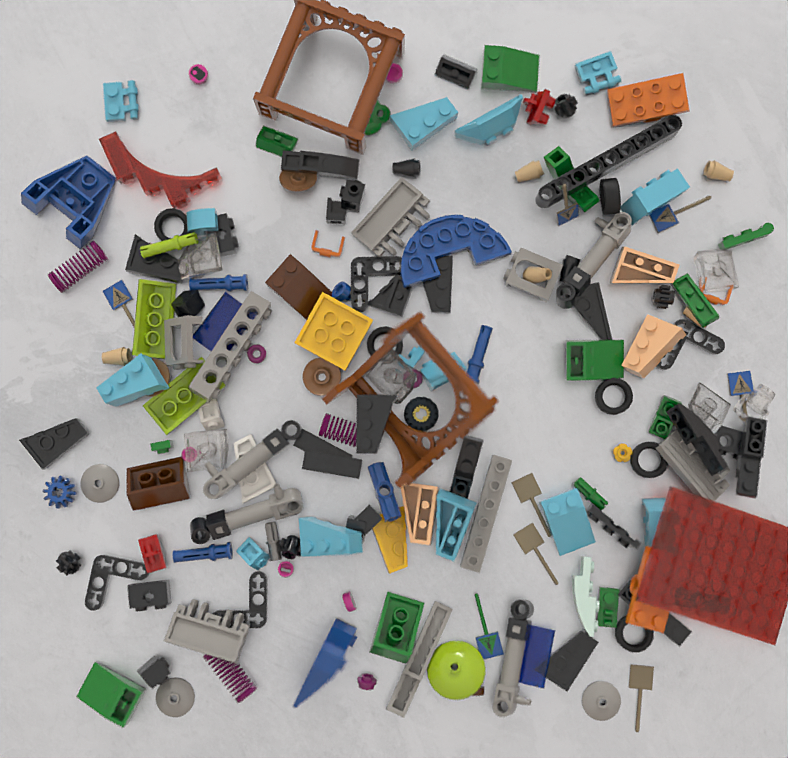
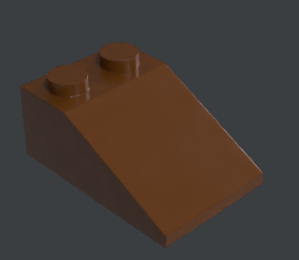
(297, 286)

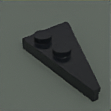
(592, 309)

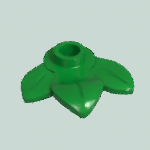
(375, 122)

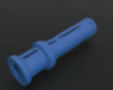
(229, 283)
(476, 363)
(212, 552)

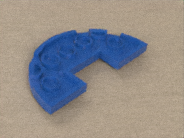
(447, 236)

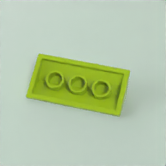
(152, 309)
(177, 402)

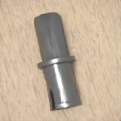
(273, 541)

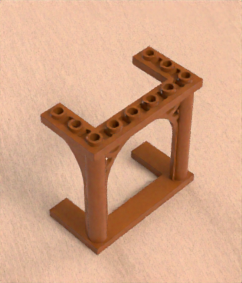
(391, 46)
(414, 455)

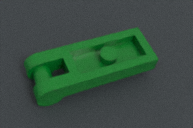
(746, 236)

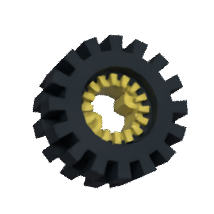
(415, 406)

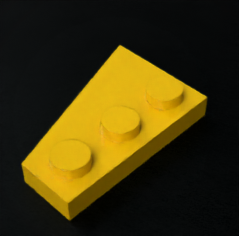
(392, 542)

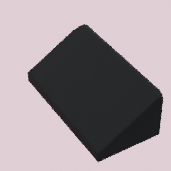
(455, 71)

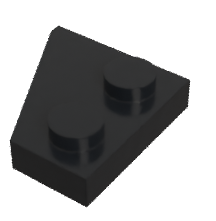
(392, 297)

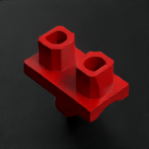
(535, 107)
(152, 553)

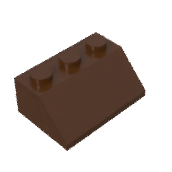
(157, 483)

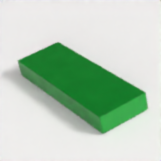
(695, 300)

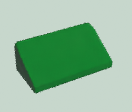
(275, 141)

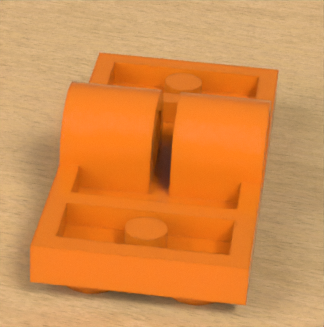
(648, 100)
(641, 613)

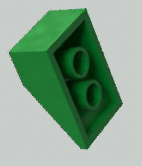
(509, 69)
(397, 628)

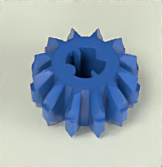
(56, 499)

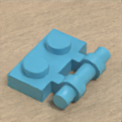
(595, 67)
(114, 101)

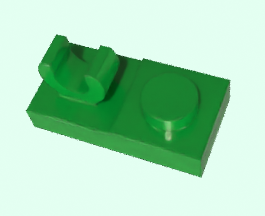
(608, 607)

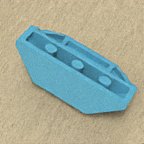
(492, 124)

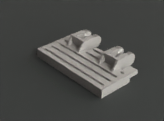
(390, 216)
(691, 468)
(206, 634)

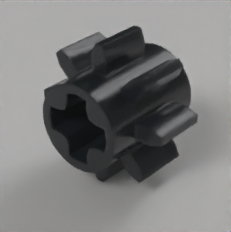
(565, 105)
(663, 296)
(290, 547)
(68, 562)

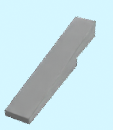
(419, 659)

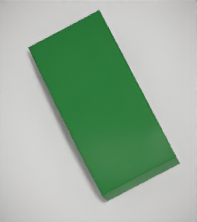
(661, 422)

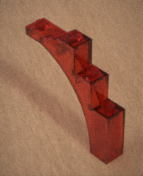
(127, 167)

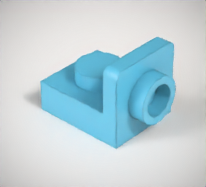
(415, 355)
(253, 554)

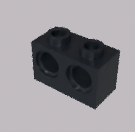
(733, 437)

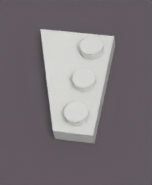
(257, 481)

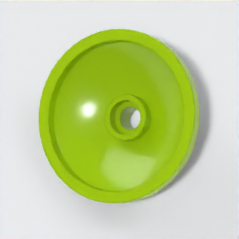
(463, 681)

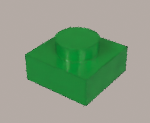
(162, 446)

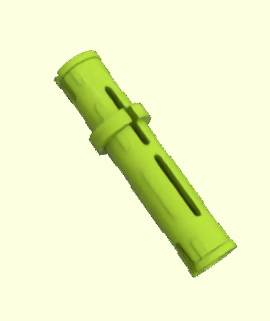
(176, 242)

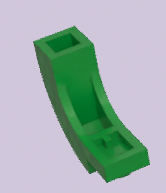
(558, 164)

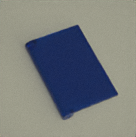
(217, 322)
(536, 657)

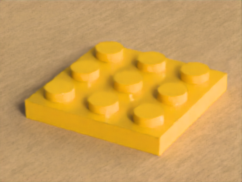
(333, 331)

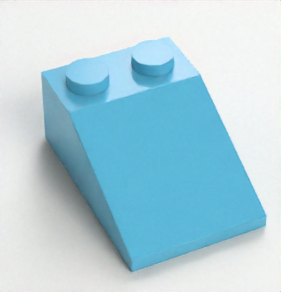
(434, 376)
(567, 521)

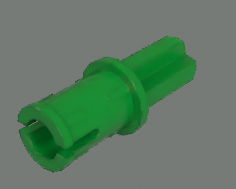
(590, 493)

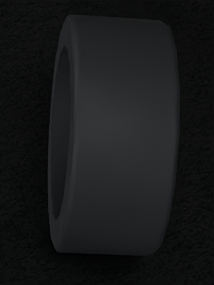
(610, 196)
(165, 214)
(375, 333)
(628, 396)
(635, 464)
(632, 648)

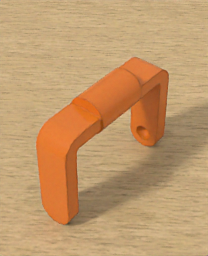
(326, 252)
(715, 300)

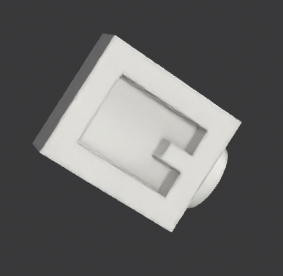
(210, 415)

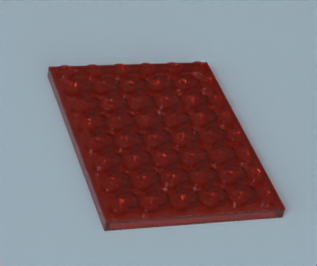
(718, 566)

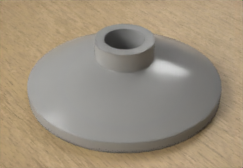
(109, 483)
(183, 692)
(592, 696)

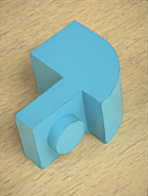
(202, 220)

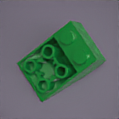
(594, 359)
(110, 694)

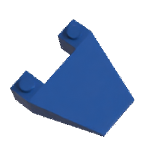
(78, 192)
(328, 660)

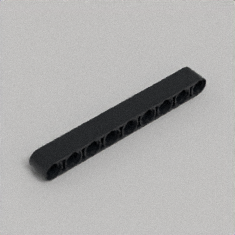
(615, 155)

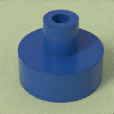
(342, 291)

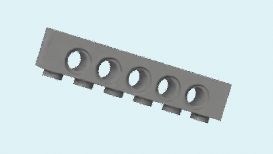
(252, 303)
(486, 513)

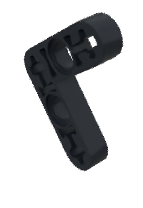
(368, 270)
(708, 348)
(105, 573)
(253, 608)

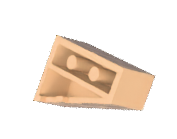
(642, 268)
(651, 345)
(420, 511)

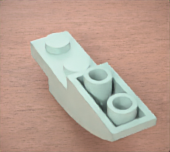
(585, 605)

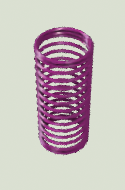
(56, 281)
(323, 429)
(247, 691)

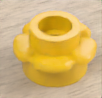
(617, 452)

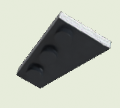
(371, 421)

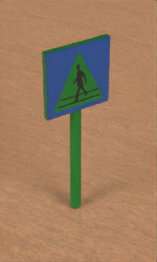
(488, 644)

